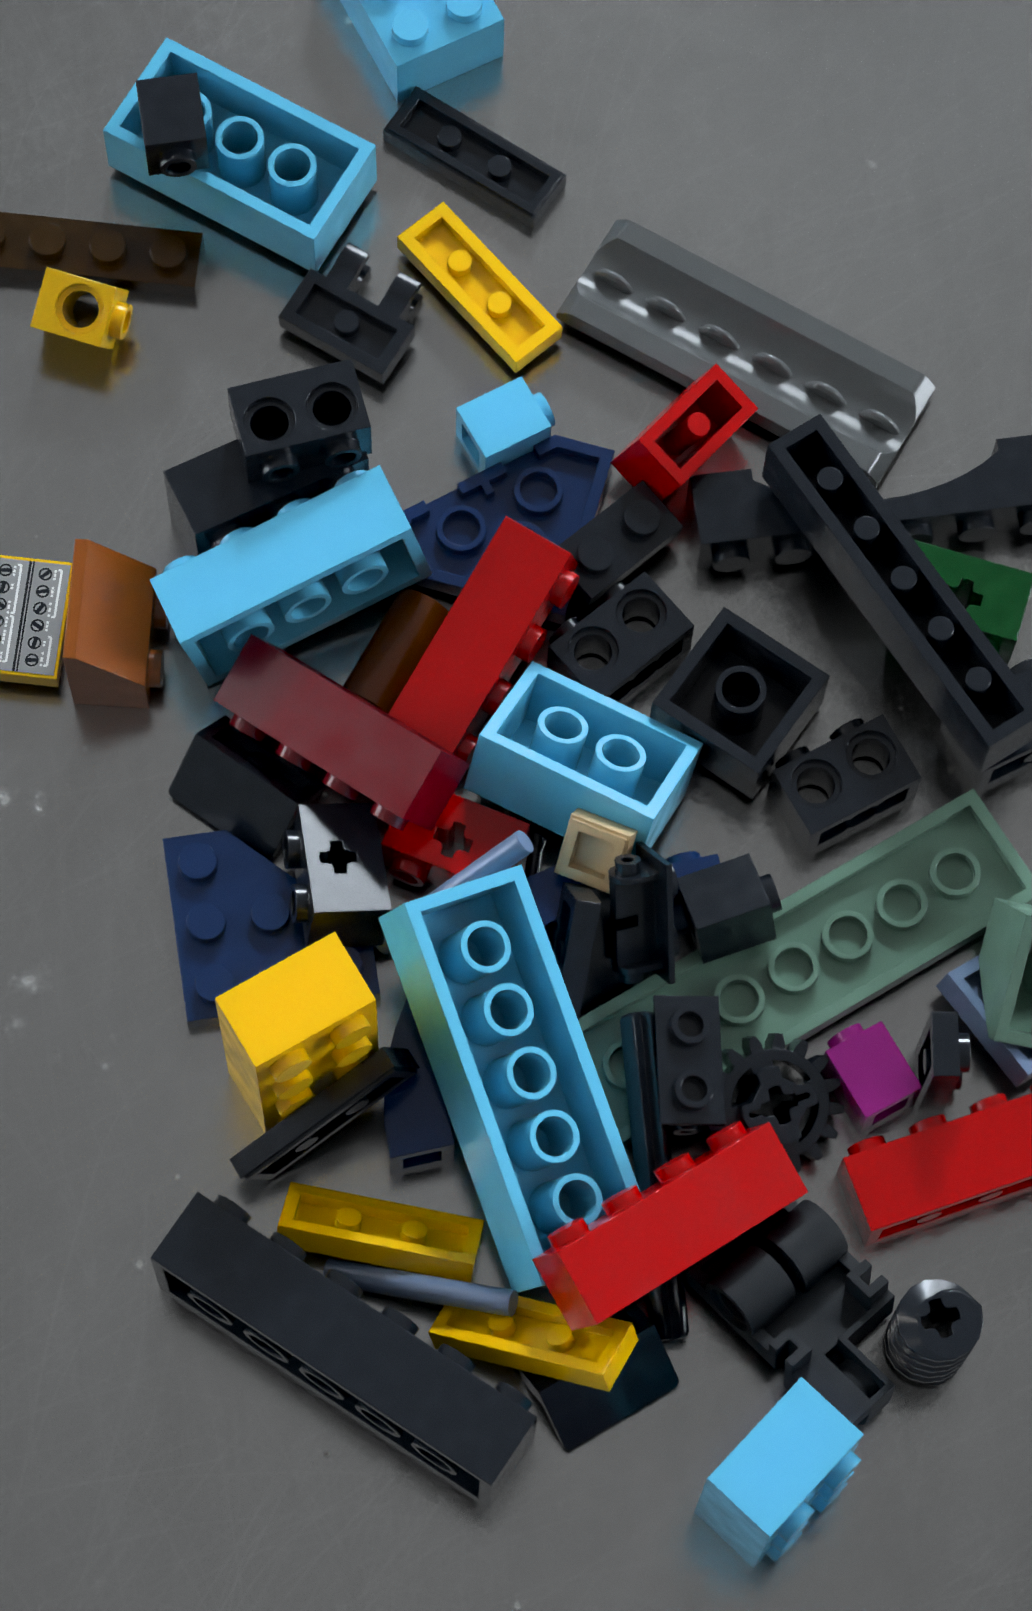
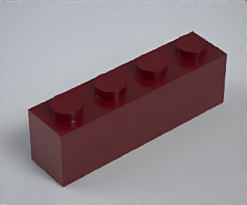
(341, 734)

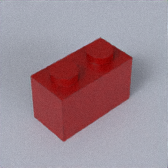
(685, 433)

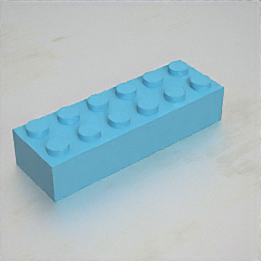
(509, 1062)

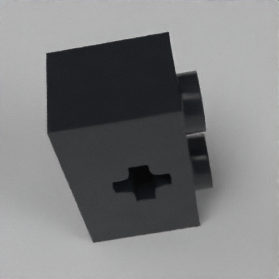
(337, 873)

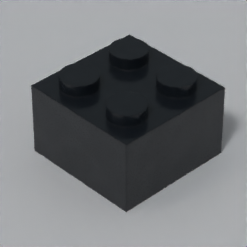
(741, 700)

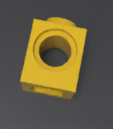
(56, 305)

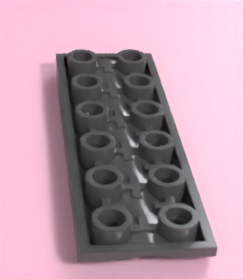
(690, 314)

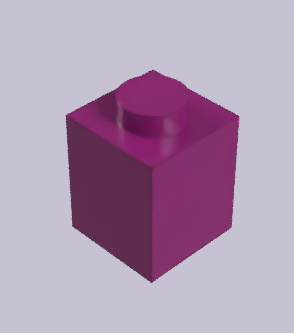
(871, 1074)

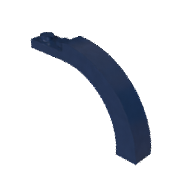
(415, 1112)

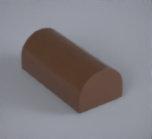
(396, 648)

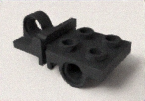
(804, 1299)

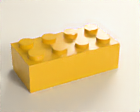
(297, 1028)

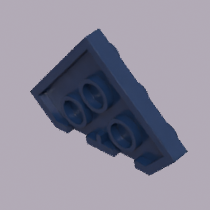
(546, 490)
(232, 919)

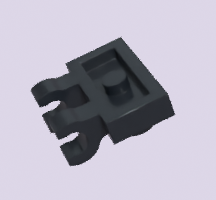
(346, 324)

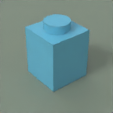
(503, 424)

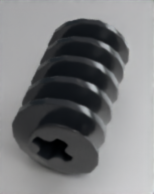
(943, 1310)

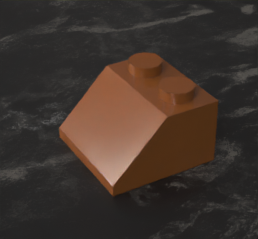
(112, 629)

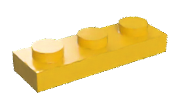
(479, 287)
(381, 1232)
(539, 1342)

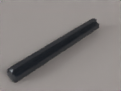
(650, 1151)

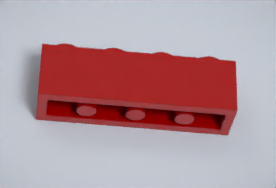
(486, 637)
(939, 1168)
(669, 1225)

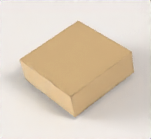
(591, 847)

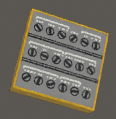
(33, 619)

